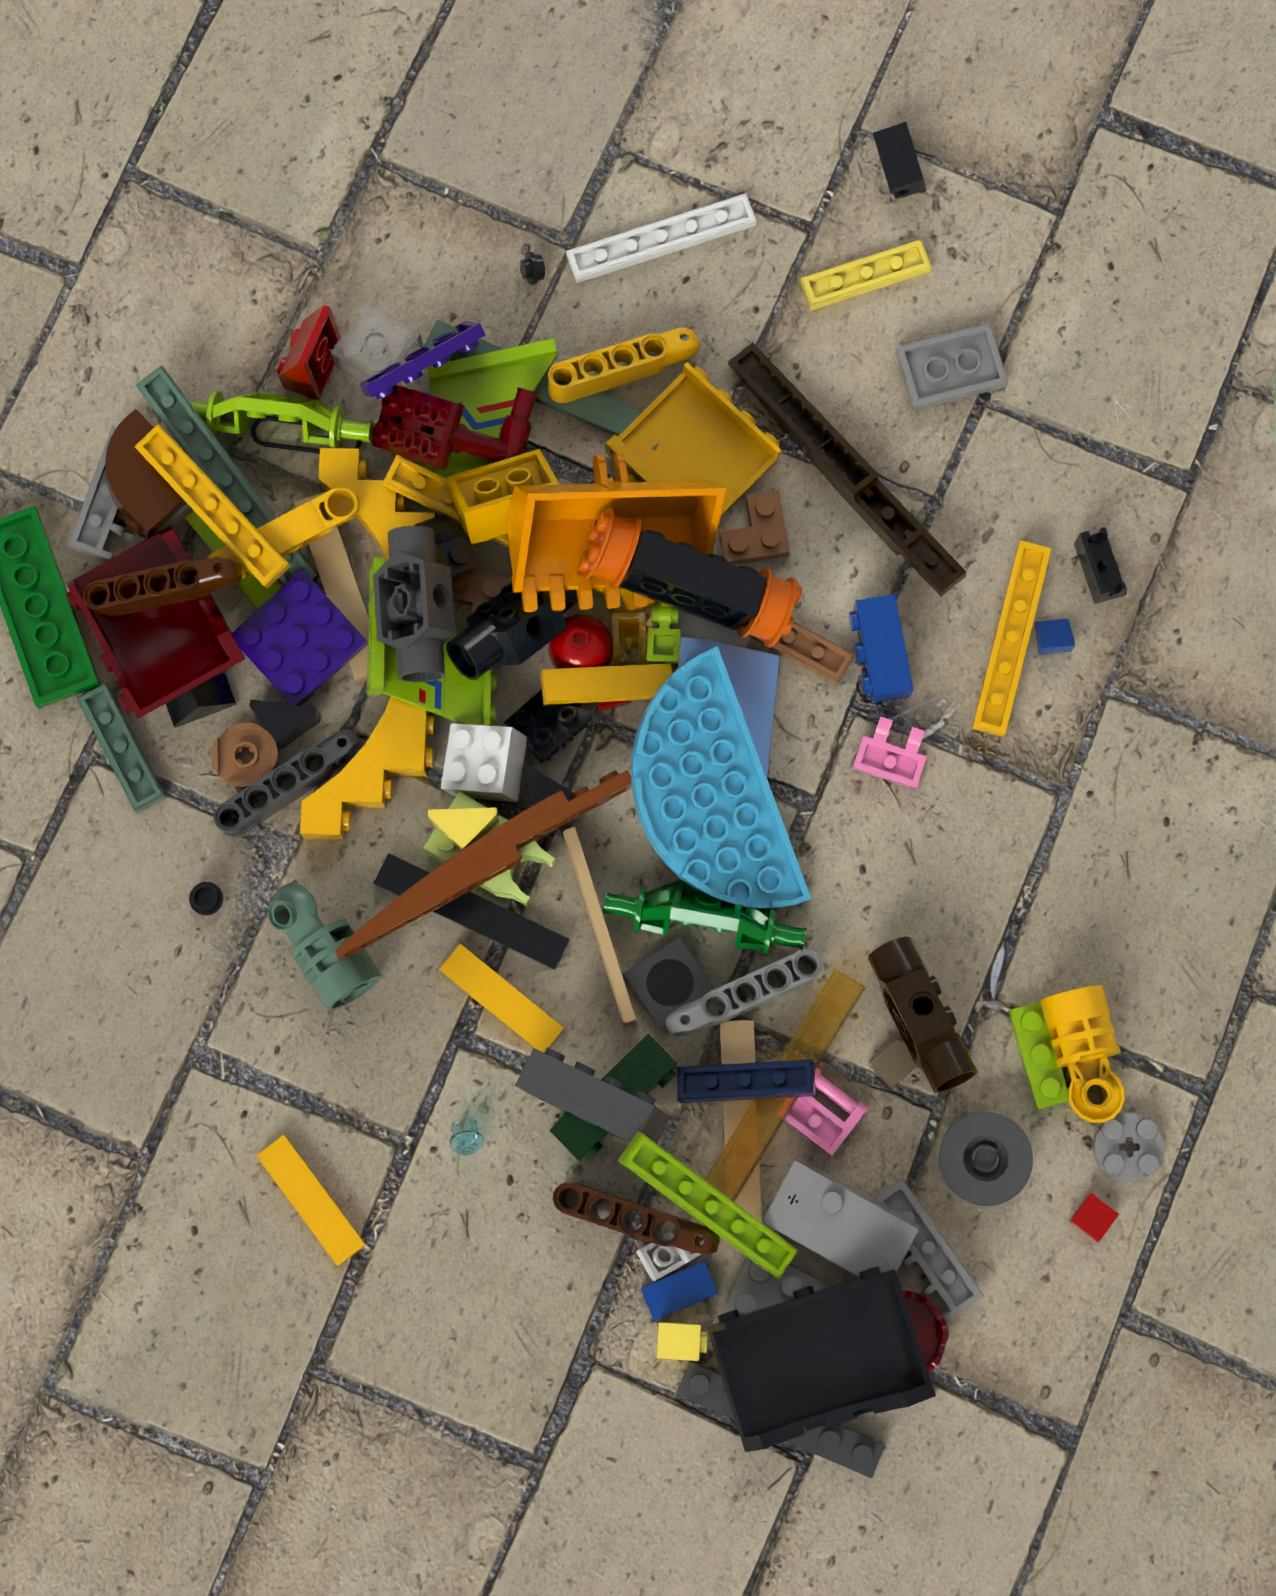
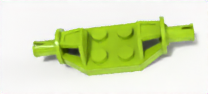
(288, 409)

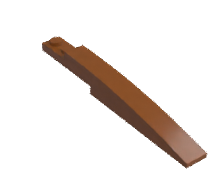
(483, 860)

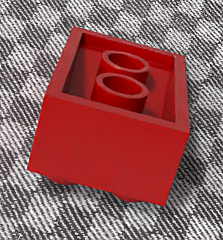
(310, 357)

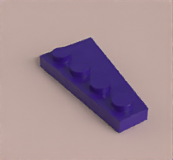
(444, 345)

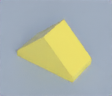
(465, 824)

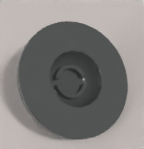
(985, 1158)

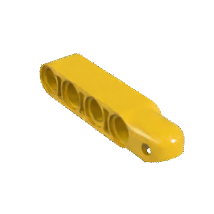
(612, 375)
(303, 524)

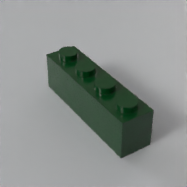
(639, 1070)

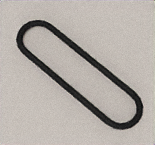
(284, 446)

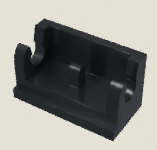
(899, 161)
(1099, 566)

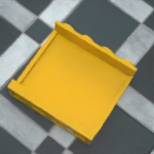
(697, 438)

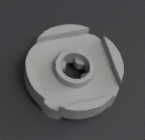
(1143, 1161)

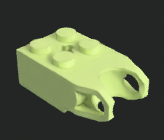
(502, 886)

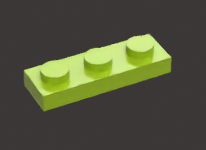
(1038, 1056)

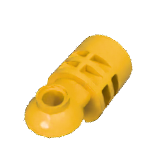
(1082, 1042)

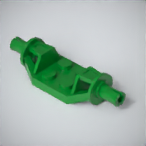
(689, 907)

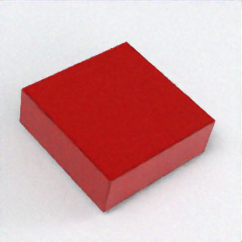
(1094, 1217)

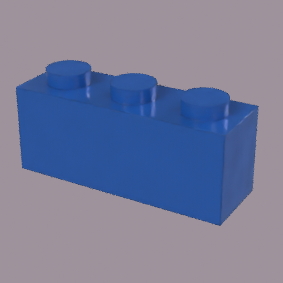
(881, 649)

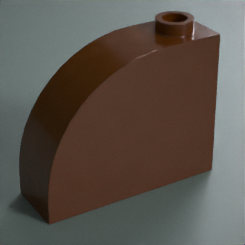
(134, 483)

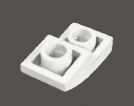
(662, 1260)

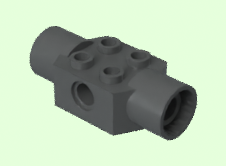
(414, 604)

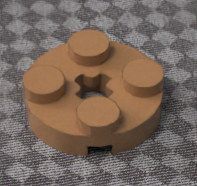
(231, 744)

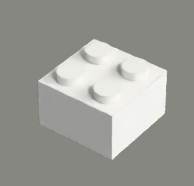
(484, 762)

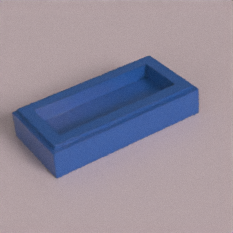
(679, 1291)

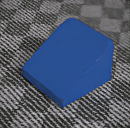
(1054, 636)

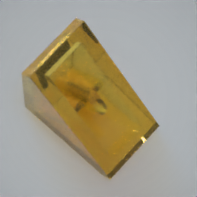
(629, 637)

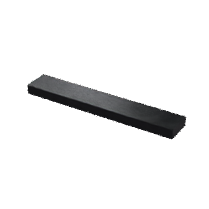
(481, 916)

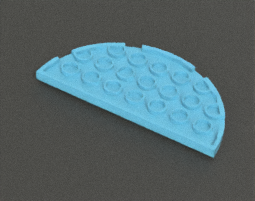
(708, 793)

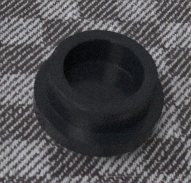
(532, 268)
(206, 898)

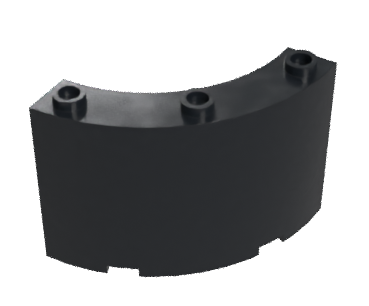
(820, 1359)

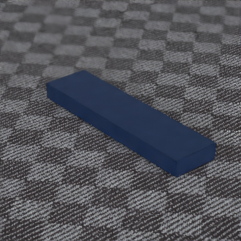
(746, 1081)

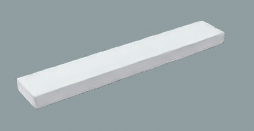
(661, 238)

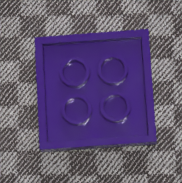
(299, 639)

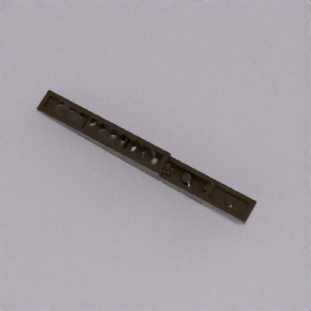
(846, 470)

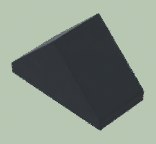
(202, 701)
(284, 720)

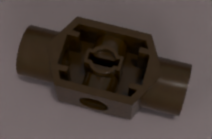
(928, 1037)

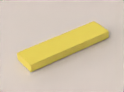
(865, 274)

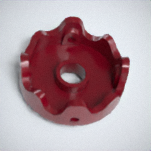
(929, 1327)

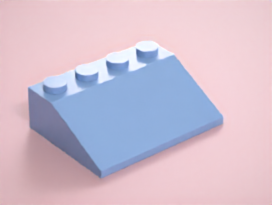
(754, 682)

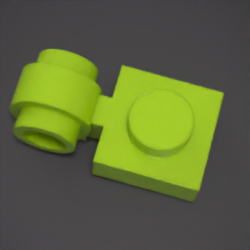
(662, 642)

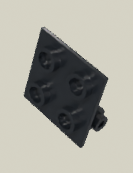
(548, 725)

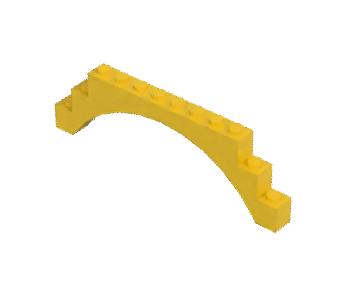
(402, 735)

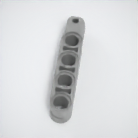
(695, 1012)

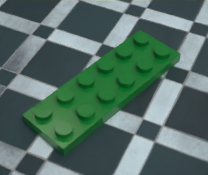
(40, 614)

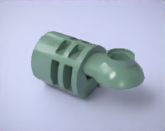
(334, 982)

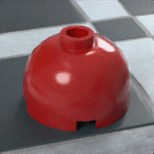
(582, 644)

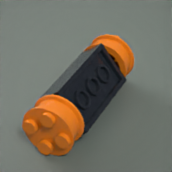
(689, 579)

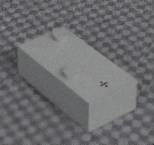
(839, 1221)

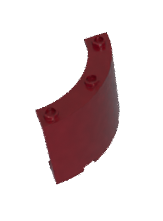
(161, 648)

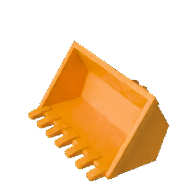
(552, 524)

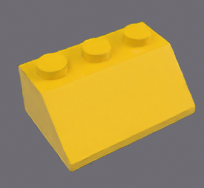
(485, 492)

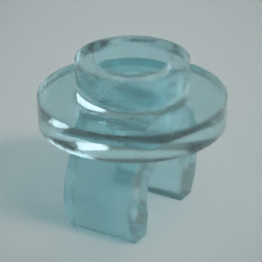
(466, 1141)

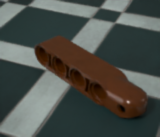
(150, 583)
(687, 1232)

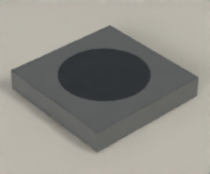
(668, 980)

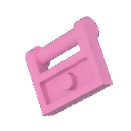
(821, 1124)

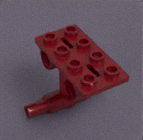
(430, 428)

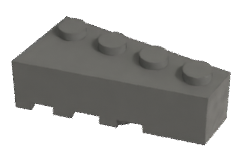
(590, 1098)

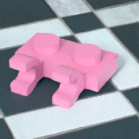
(890, 761)

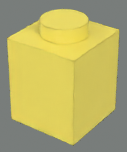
(680, 1341)

